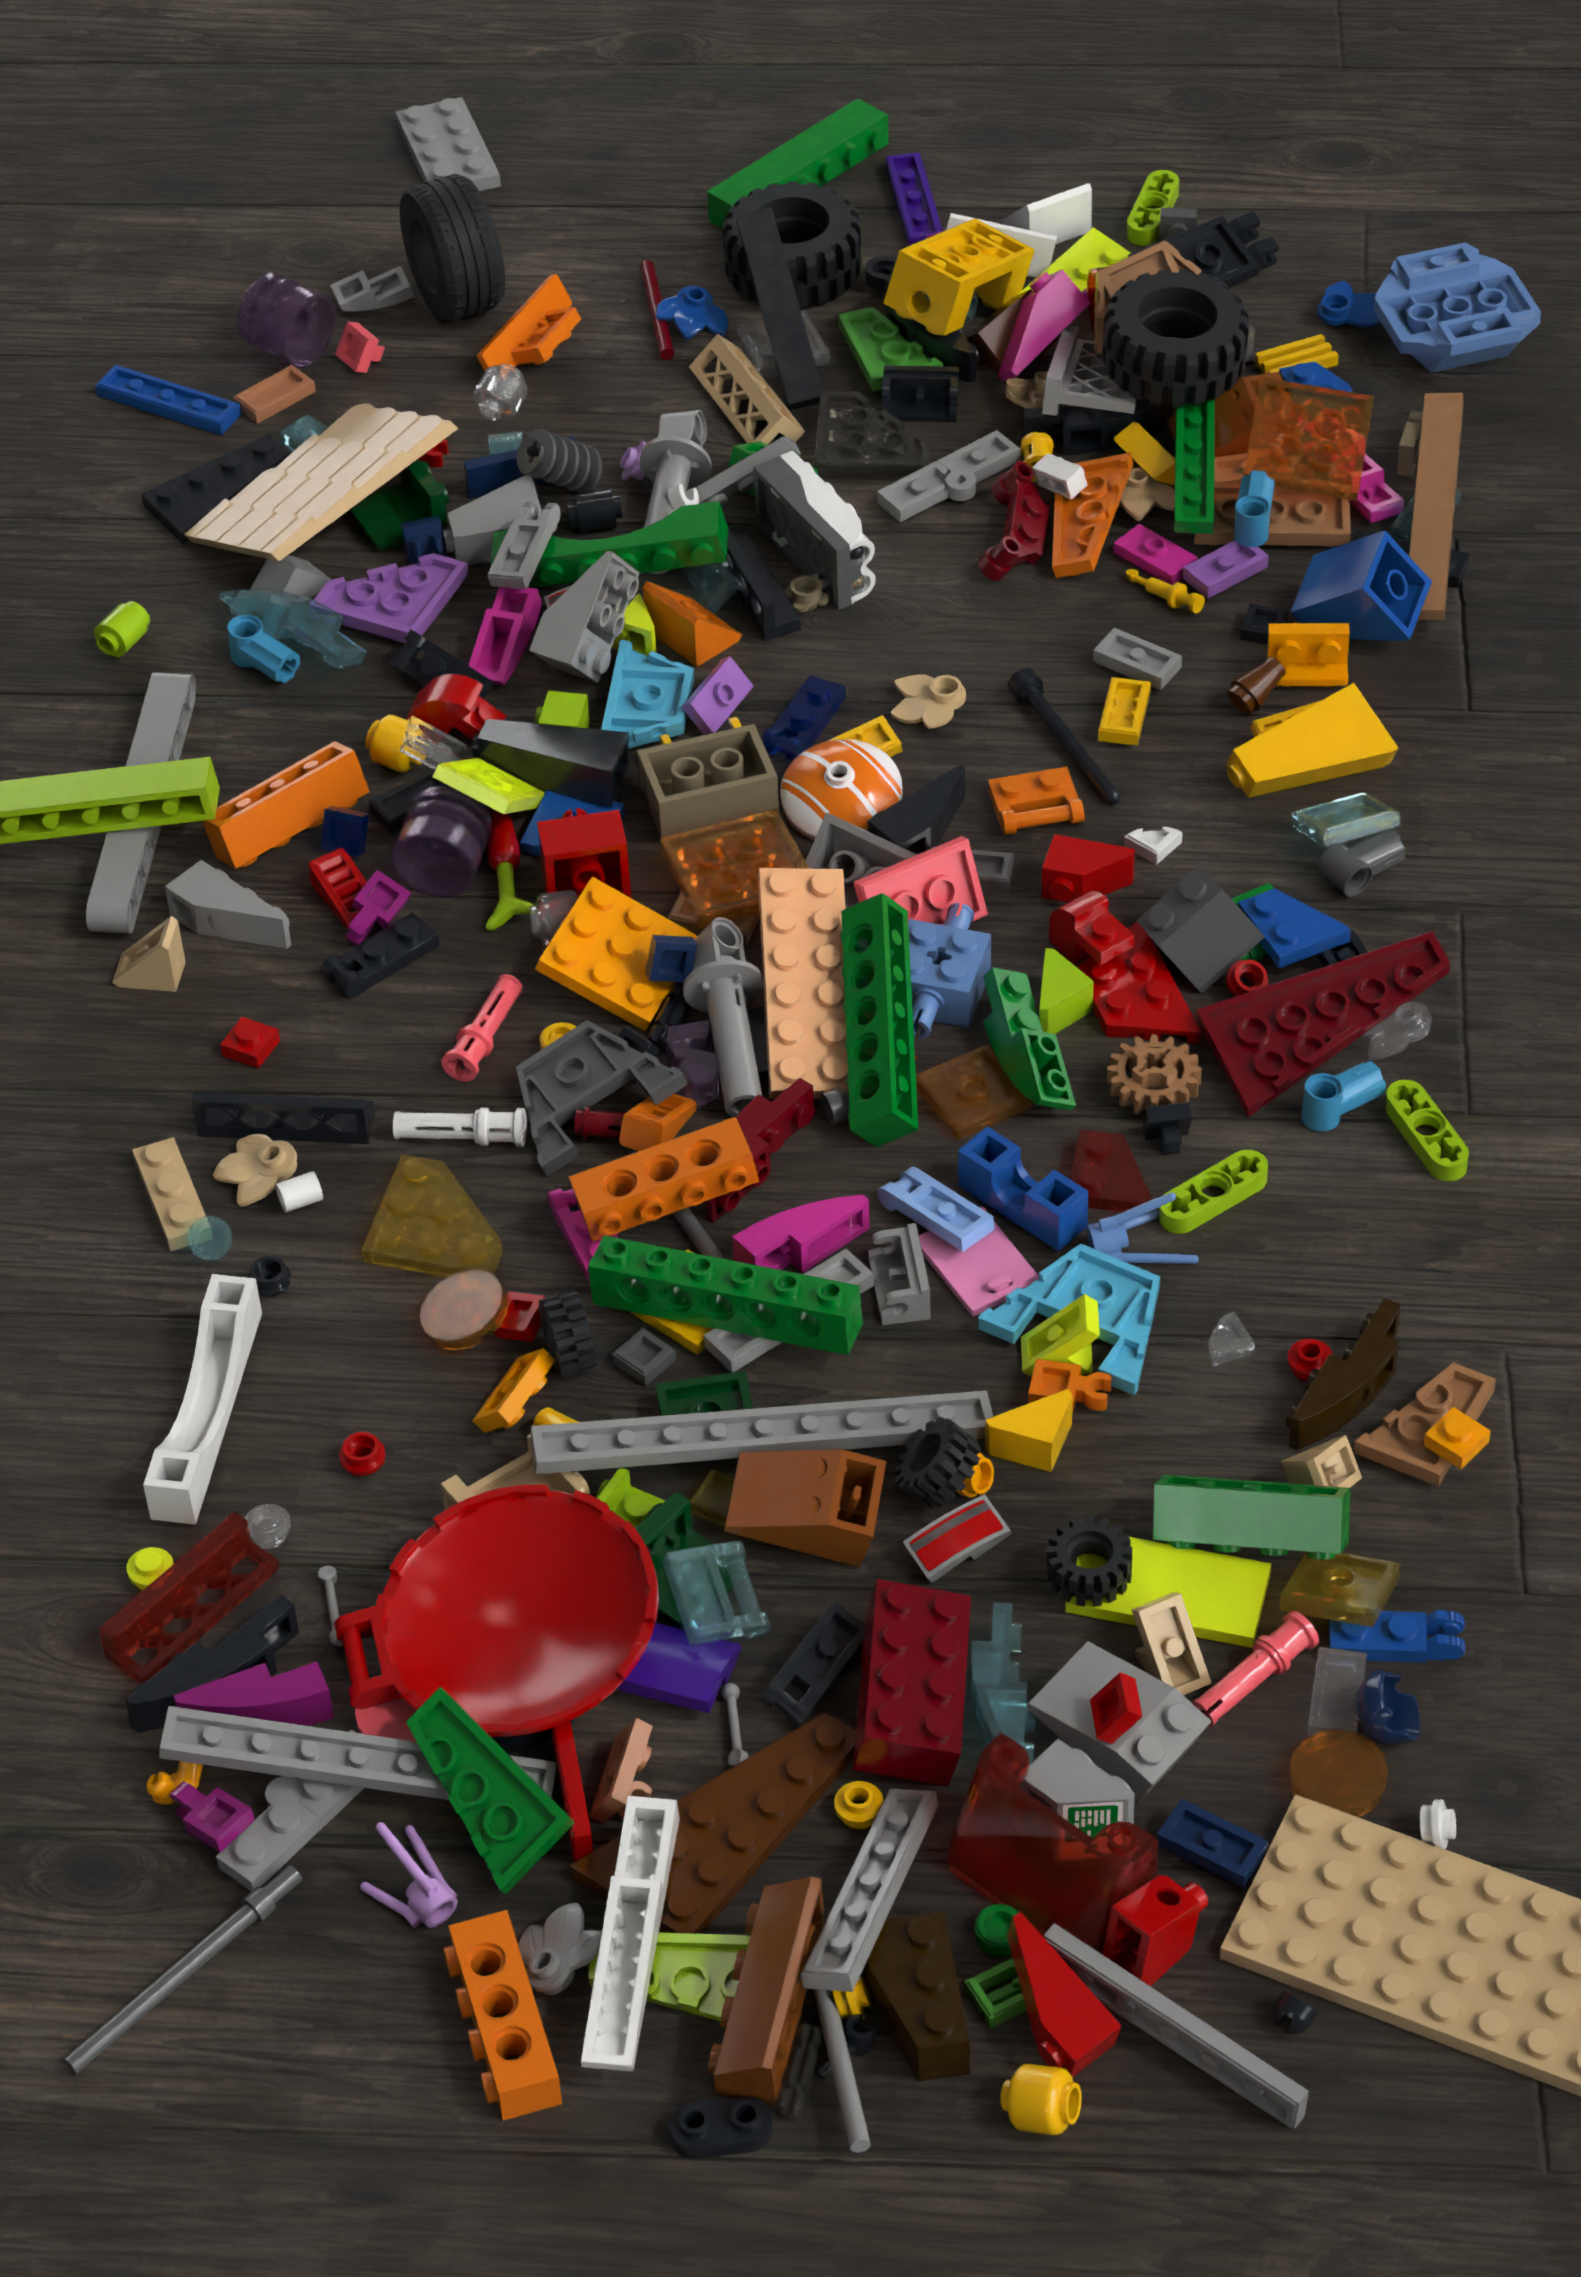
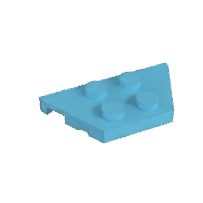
(647, 696)

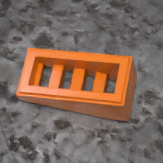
(654, 1124)

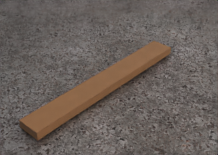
(1436, 496)

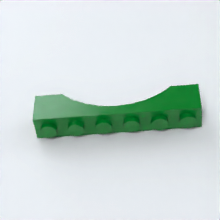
(682, 539)

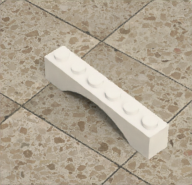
(189, 1452)

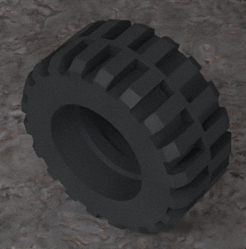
(817, 236)
(1168, 368)

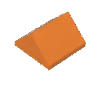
(687, 625)

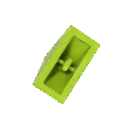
(1064, 993)

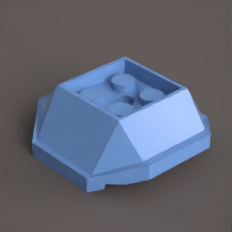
(1454, 307)

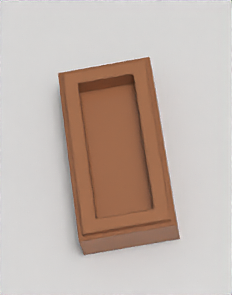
(275, 394)

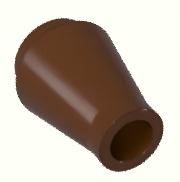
(1255, 686)

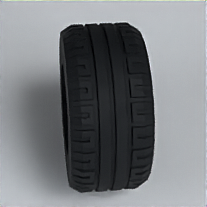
(452, 247)

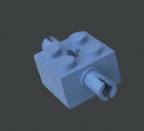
(947, 970)

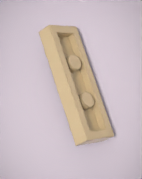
(169, 1190)

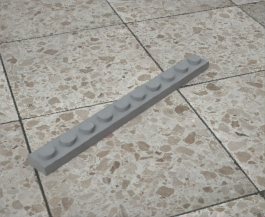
(728, 1433)

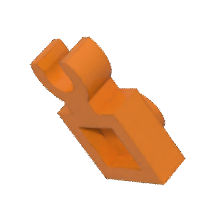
(1054, 1377)

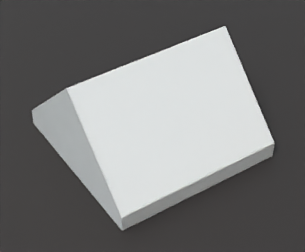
(1059, 215)

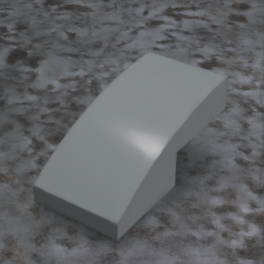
(361, 294)

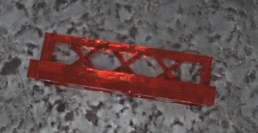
(176, 1589)

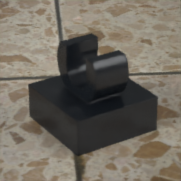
(1168, 1125)

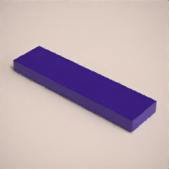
(912, 196)

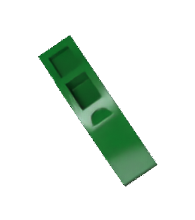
(1022, 1048)

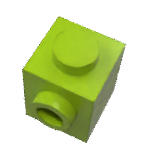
(564, 710)

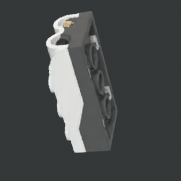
(813, 527)

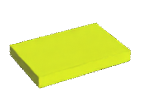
(489, 785)

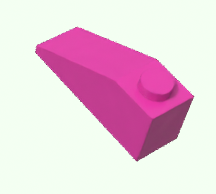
(1041, 319)

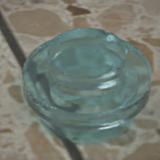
(209, 1238)

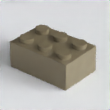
(707, 780)

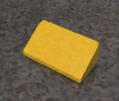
(1147, 453)

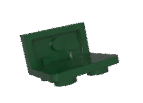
(411, 500)
(669, 1530)

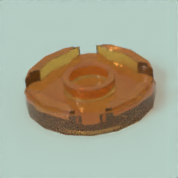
(463, 1309)
(1339, 1771)

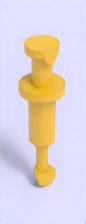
(1175, 594)

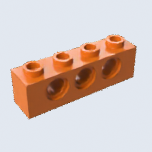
(664, 1179)
(517, 2084)

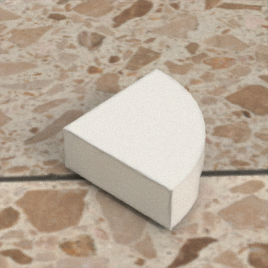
(1153, 844)

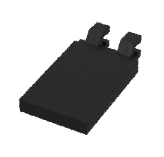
(1220, 248)

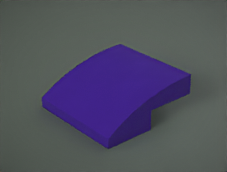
(680, 1671)

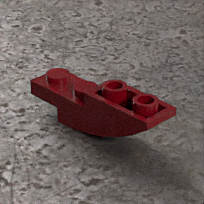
(765, 1130)

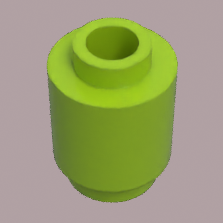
(121, 628)

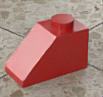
(1083, 866)

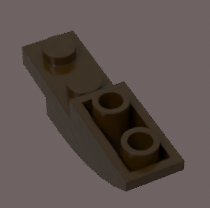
(1347, 1383)

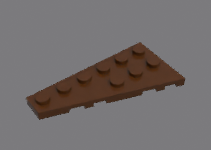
(736, 1823)

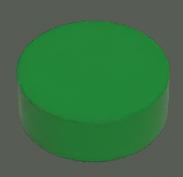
(993, 1927)

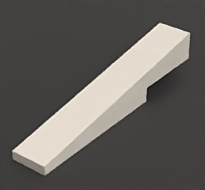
(630, 1933)

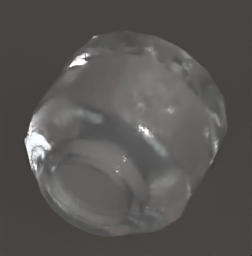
(500, 392)
(549, 913)

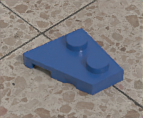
(1291, 927)

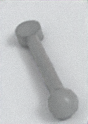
(327, 1577)
(730, 1693)

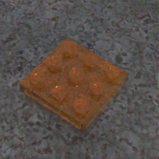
(1309, 437)
(722, 863)

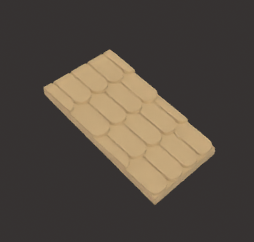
(320, 481)

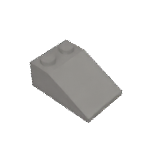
(1145, 1750)

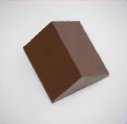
(995, 332)

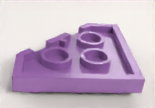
(396, 598)

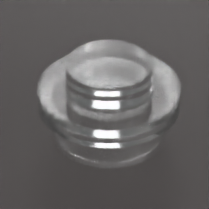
(268, 1525)

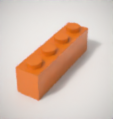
(285, 805)

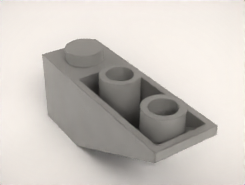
(221, 908)

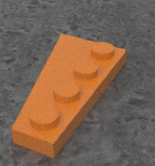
(1085, 520)

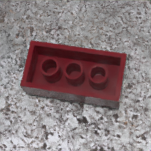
(912, 1683)

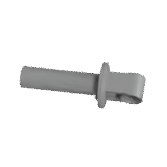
(674, 460)
(724, 987)

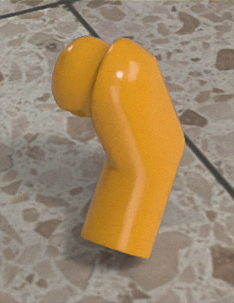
(164, 1784)

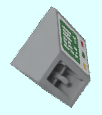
(1079, 1789)

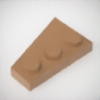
(1401, 1436)

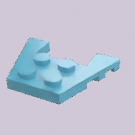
(1124, 1299)

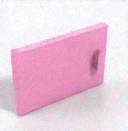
(981, 1269)

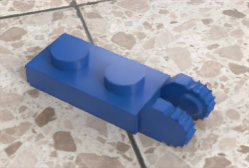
(1403, 1636)

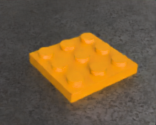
(605, 953)

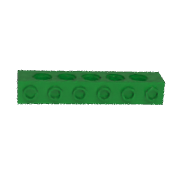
(879, 1020)
(726, 1295)

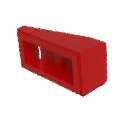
(330, 871)

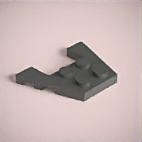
(577, 1074)

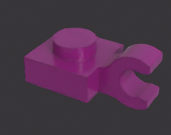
(378, 903)
(212, 1818)

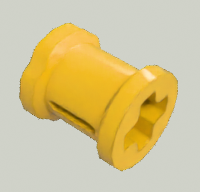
(1041, 445)

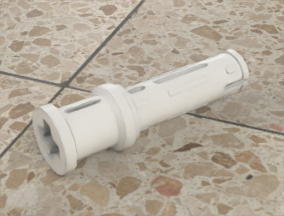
(481, 1126)

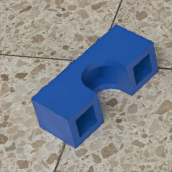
(994, 1174)

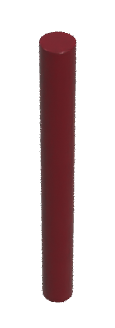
(654, 298)

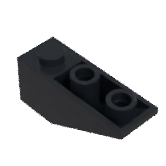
(923, 815)

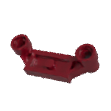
(1024, 523)

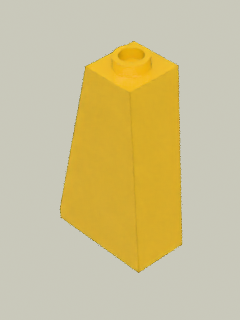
(1314, 746)

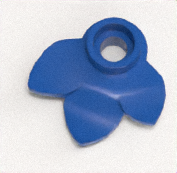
(1344, 306)
(692, 312)

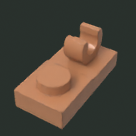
(626, 1758)

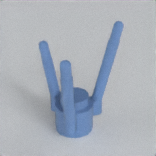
(1111, 1236)

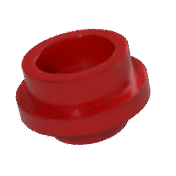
(1249, 969)
(1306, 1356)
(361, 1445)

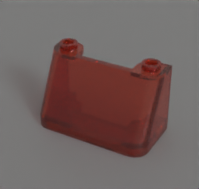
(1036, 1859)

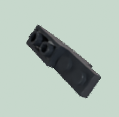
(951, 349)
(1091, 429)
(245, 1648)

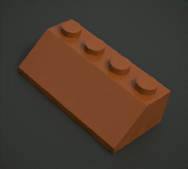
(769, 1991)

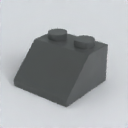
(1200, 928)

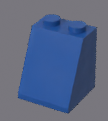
(1365, 585)

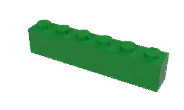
(809, 157)

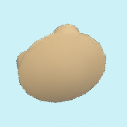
(1028, 392)

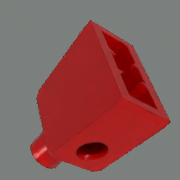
(1154, 1927)

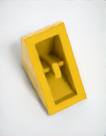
(1031, 1432)

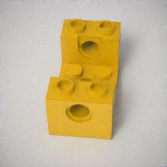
(951, 269)

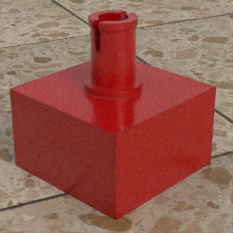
(584, 848)

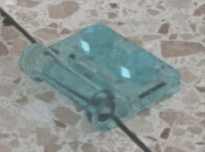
(703, 1596)

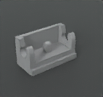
(900, 1276)

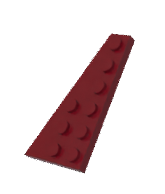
(1296, 1025)

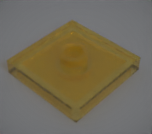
(1341, 1588)

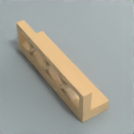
(754, 388)

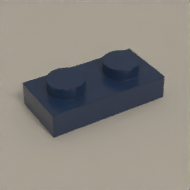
(1212, 1843)

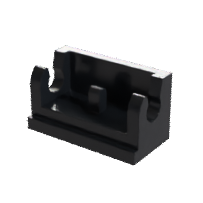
(921, 393)

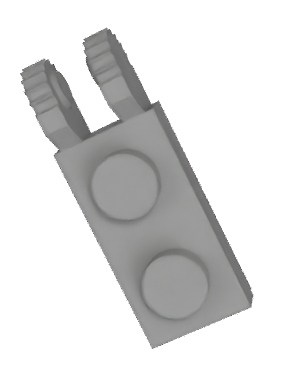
(524, 546)

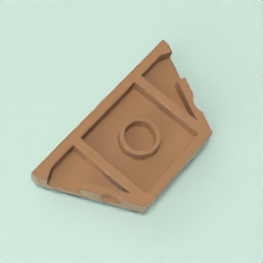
(1112, 278)

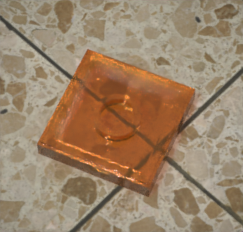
(971, 1092)

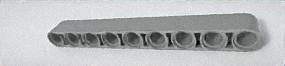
(129, 852)

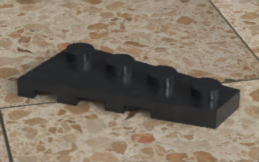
(194, 494)

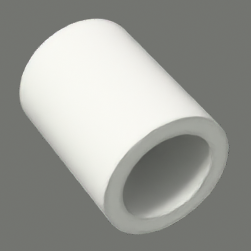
(299, 1191)

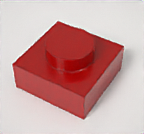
(250, 1042)
(522, 1317)
(1116, 1708)

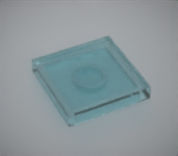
(1345, 819)

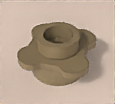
(806, 593)

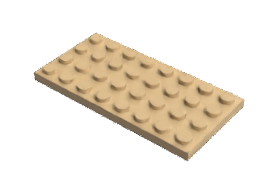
(1418, 1940)

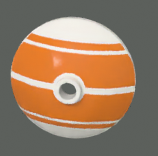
(812, 790)

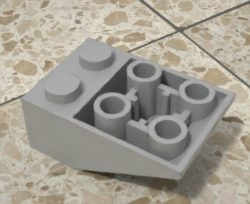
(586, 618)

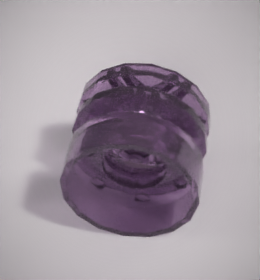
(286, 319)
(441, 841)

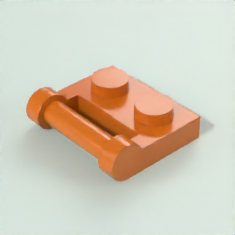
(1035, 800)

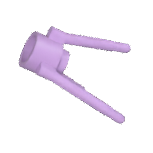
(429, 1897)

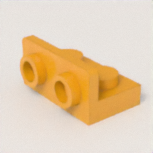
(1310, 653)

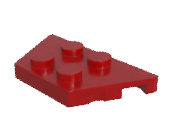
(1138, 994)

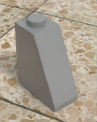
(474, 523)

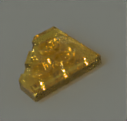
(430, 1224)

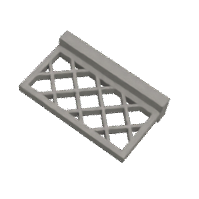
(1069, 369)

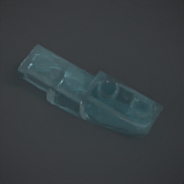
(299, 618)
(996, 1688)

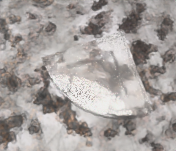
(1229, 1340)

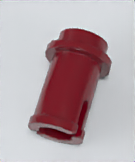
(598, 1123)

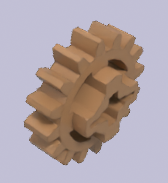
(1153, 1074)

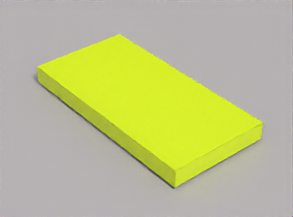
(1218, 1590)

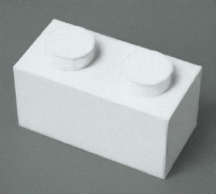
(1059, 476)

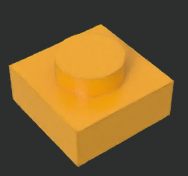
(1457, 1438)

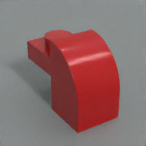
(452, 703)
(1088, 929)

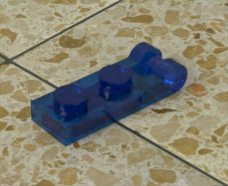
(804, 717)

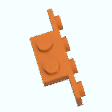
(534, 328)

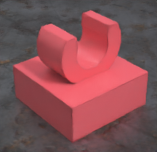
(358, 347)

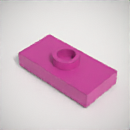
(1153, 554)

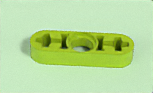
(1151, 196)
(1426, 1146)
(1221, 1175)

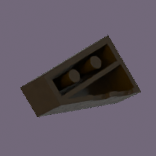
(919, 1995)

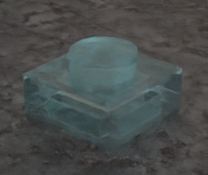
(300, 431)

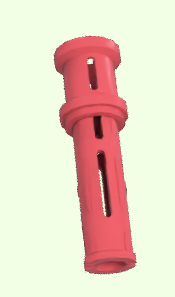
(476, 1039)
(1270, 1656)

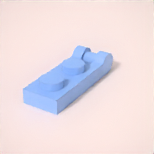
(937, 1208)

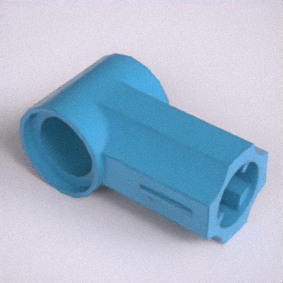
(1253, 509)
(255, 648)
(1331, 1096)

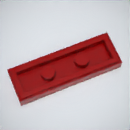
(572, 1790)

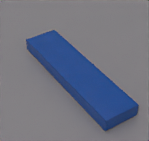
(168, 400)

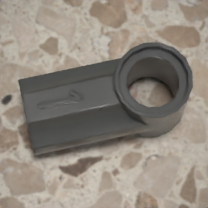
(1354, 867)

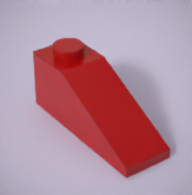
(1062, 2011)

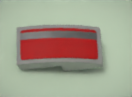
(956, 1536)

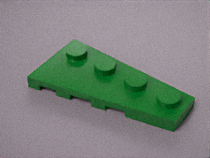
(497, 1800)

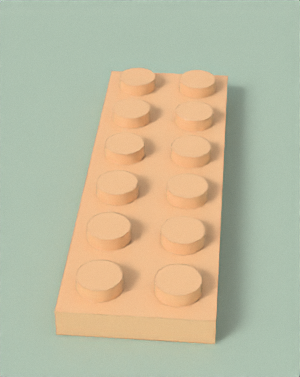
(803, 977)

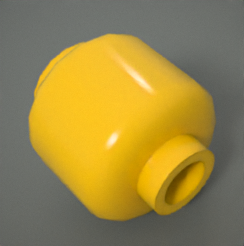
(385, 742)
(1041, 2099)

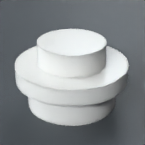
(1437, 1824)

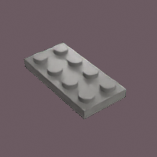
(447, 143)

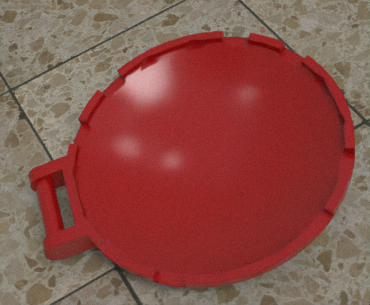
(513, 1607)

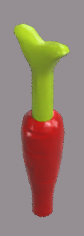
(504, 858)

